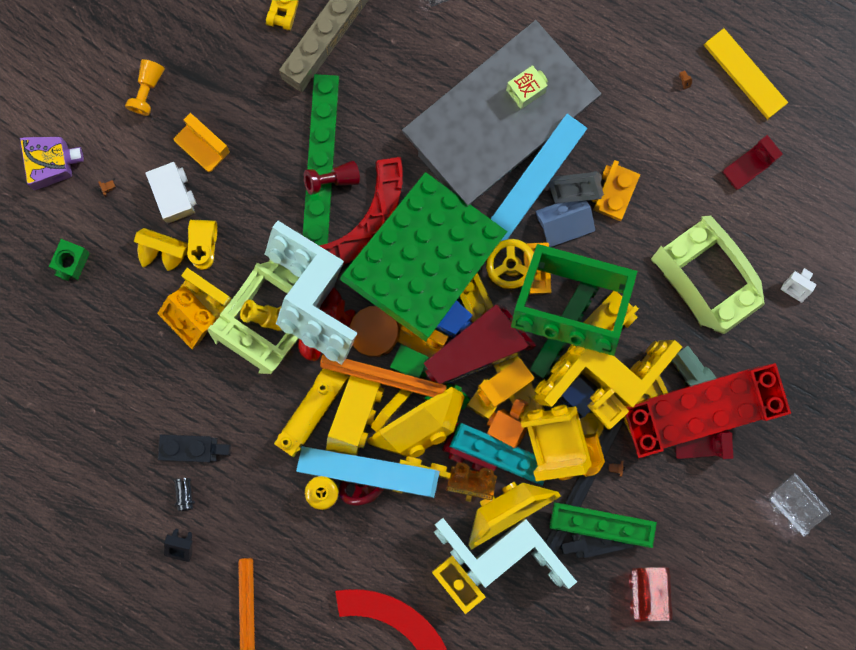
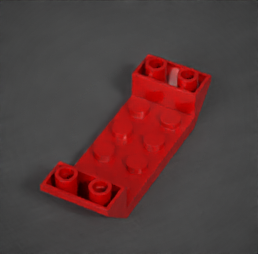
(707, 409)

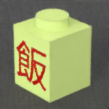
(527, 86)

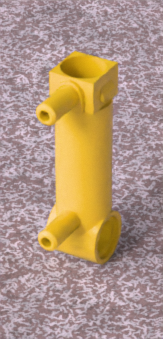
(311, 410)

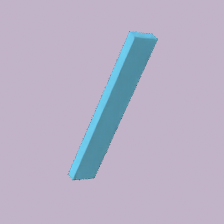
(538, 174)
(368, 471)

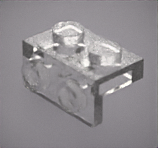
(798, 504)

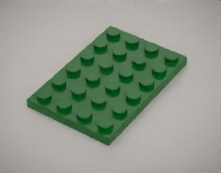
(423, 256)

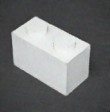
(170, 192)

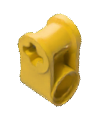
(202, 238)

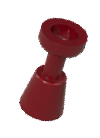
(341, 175)

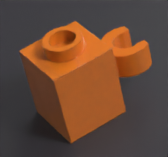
(507, 426)

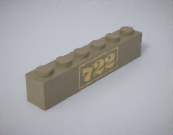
(319, 41)

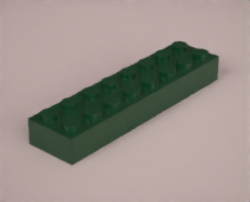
(549, 353)

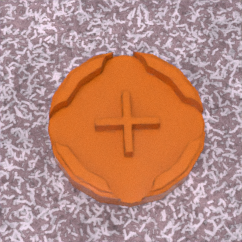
(375, 332)

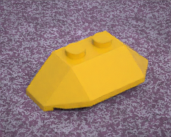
(421, 426)
(507, 510)

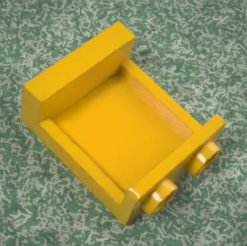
(557, 442)

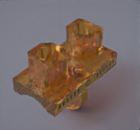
(471, 482)

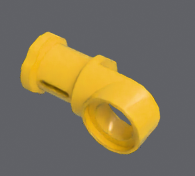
(264, 315)

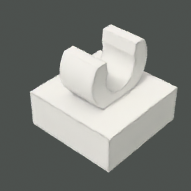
(799, 285)

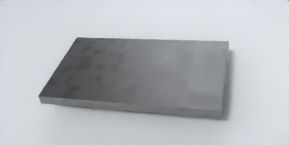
(479, 130)

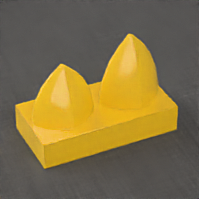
(152, 242)

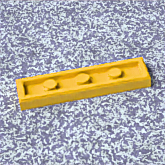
(745, 74)

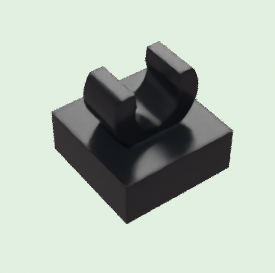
(178, 547)

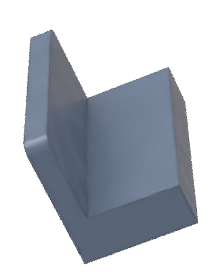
(566, 221)

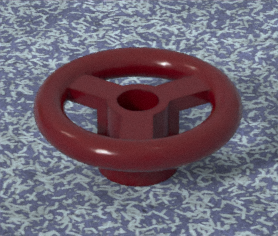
(362, 495)

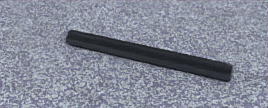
(583, 485)

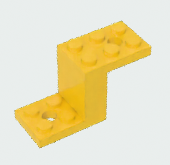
(607, 372)

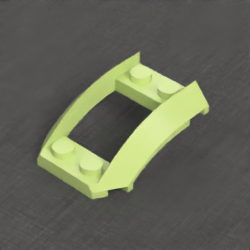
(691, 245)
(243, 339)

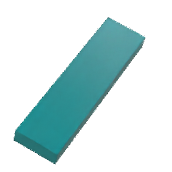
(495, 452)

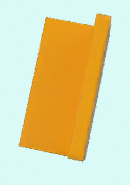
(201, 143)

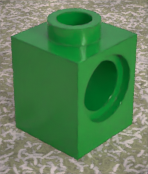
(63, 251)
(409, 362)

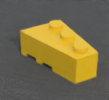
(353, 416)

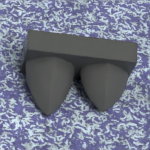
(576, 187)

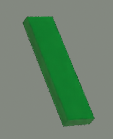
(602, 525)

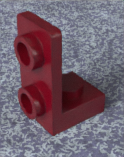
(752, 163)
(717, 444)

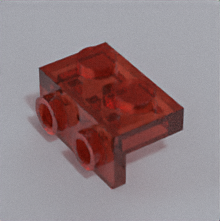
(651, 594)

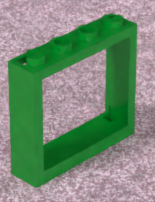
(583, 270)

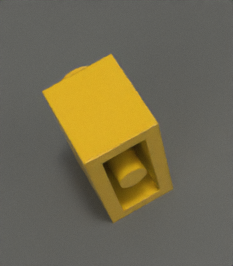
(458, 584)

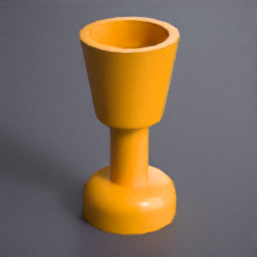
(148, 77)

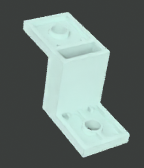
(300, 307)
(504, 554)

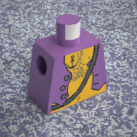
(48, 160)

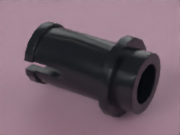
(183, 496)

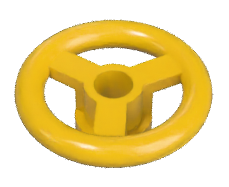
(494, 274)

